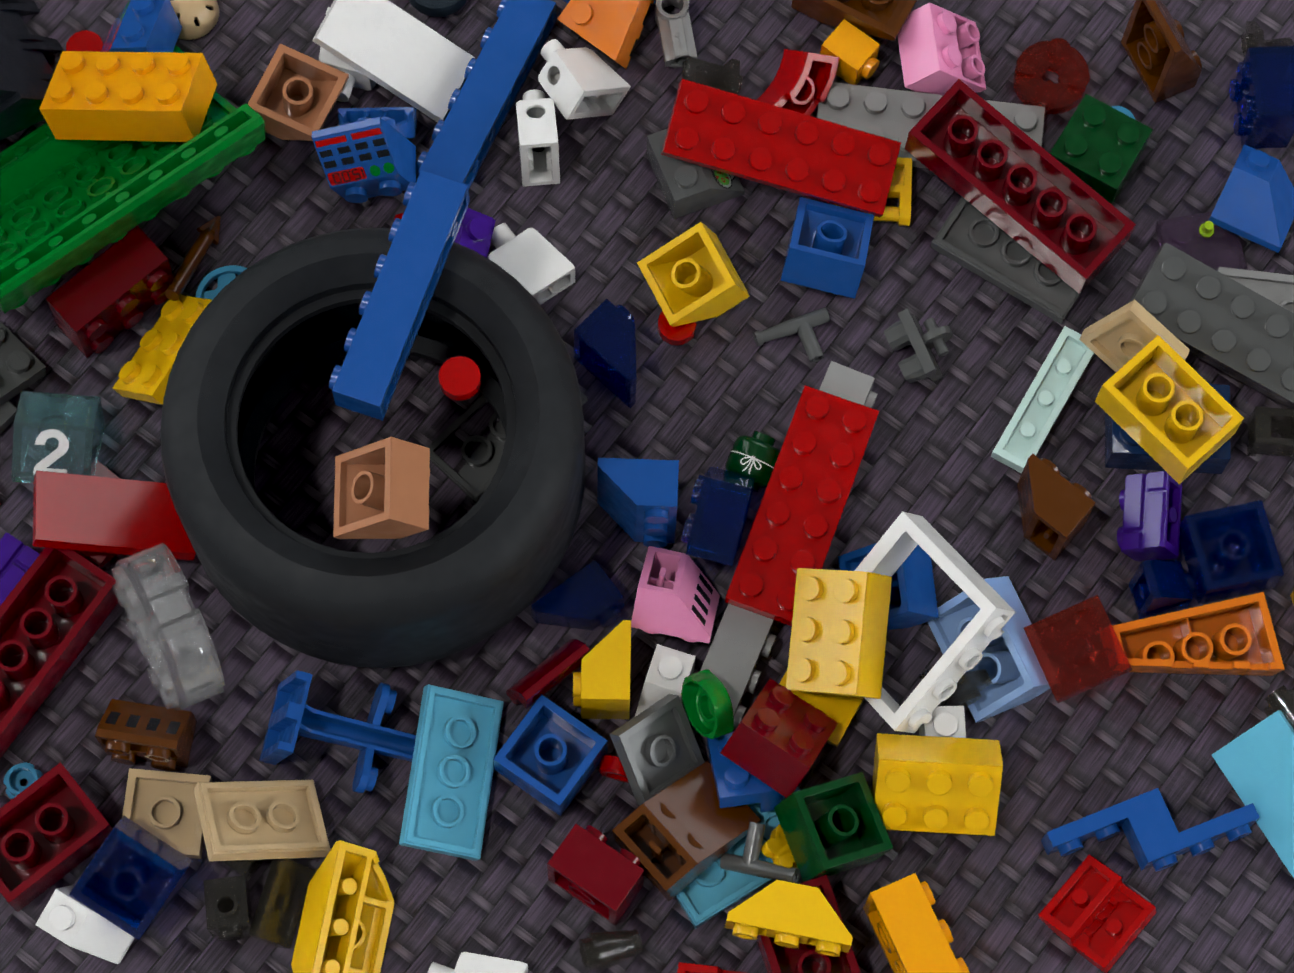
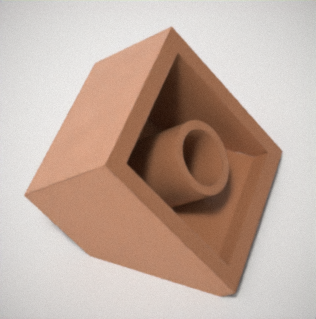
(296, 94)
(382, 491)

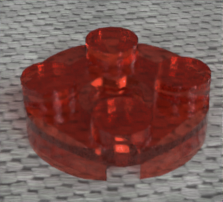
(1055, 57)

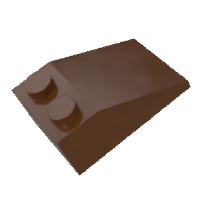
(872, 17)
(1160, 51)

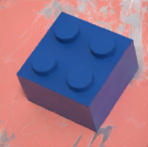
(550, 755)

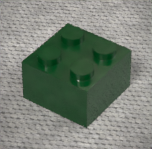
(1101, 146)
(833, 827)

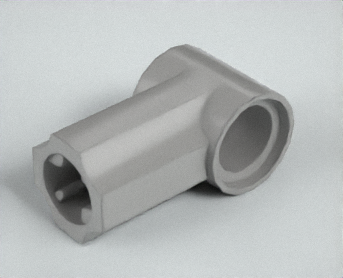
(675, 32)

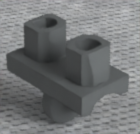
(908, 332)

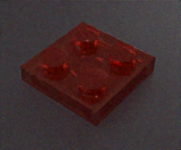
(1077, 649)

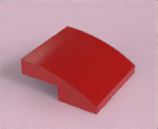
(1097, 914)

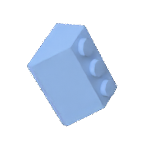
(1008, 659)

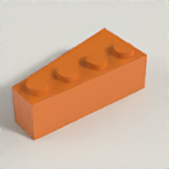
(607, 24)
(1205, 639)

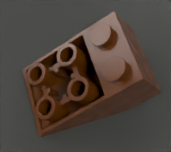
(682, 831)

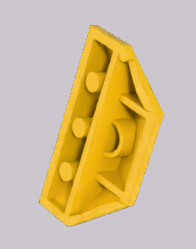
(345, 914)

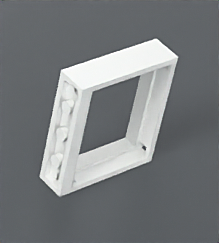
(967, 649)

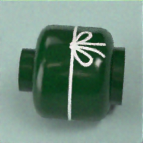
(753, 458)

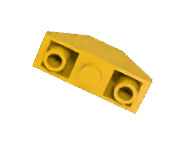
(791, 916)

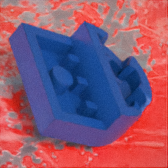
(401, 118)
(735, 784)

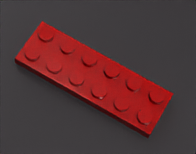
(781, 148)
(801, 502)

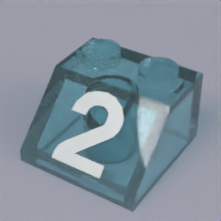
(56, 434)

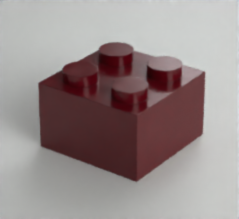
(779, 738)
(596, 872)

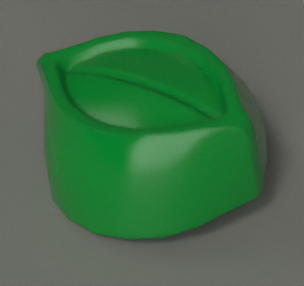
(707, 704)

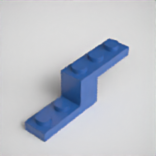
(1150, 831)

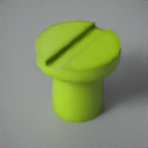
(1206, 229)

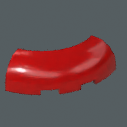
(801, 81)

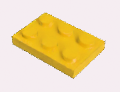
(149, 369)

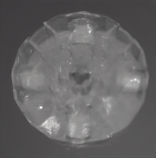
(168, 628)

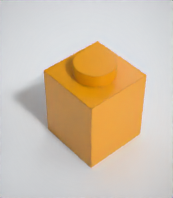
(855, 52)

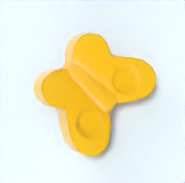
(778, 849)

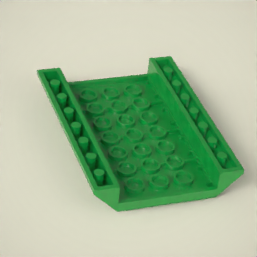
(80, 195)

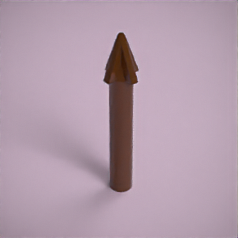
(208, 233)

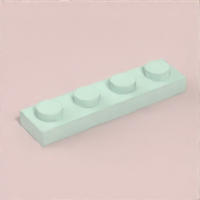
(1043, 400)

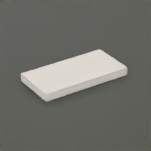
(395, 52)

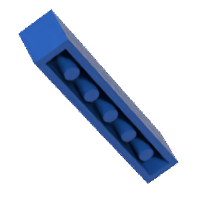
(489, 89)
(400, 295)

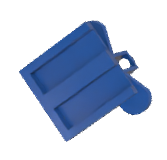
(295, 718)

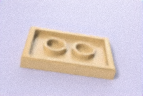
(261, 820)

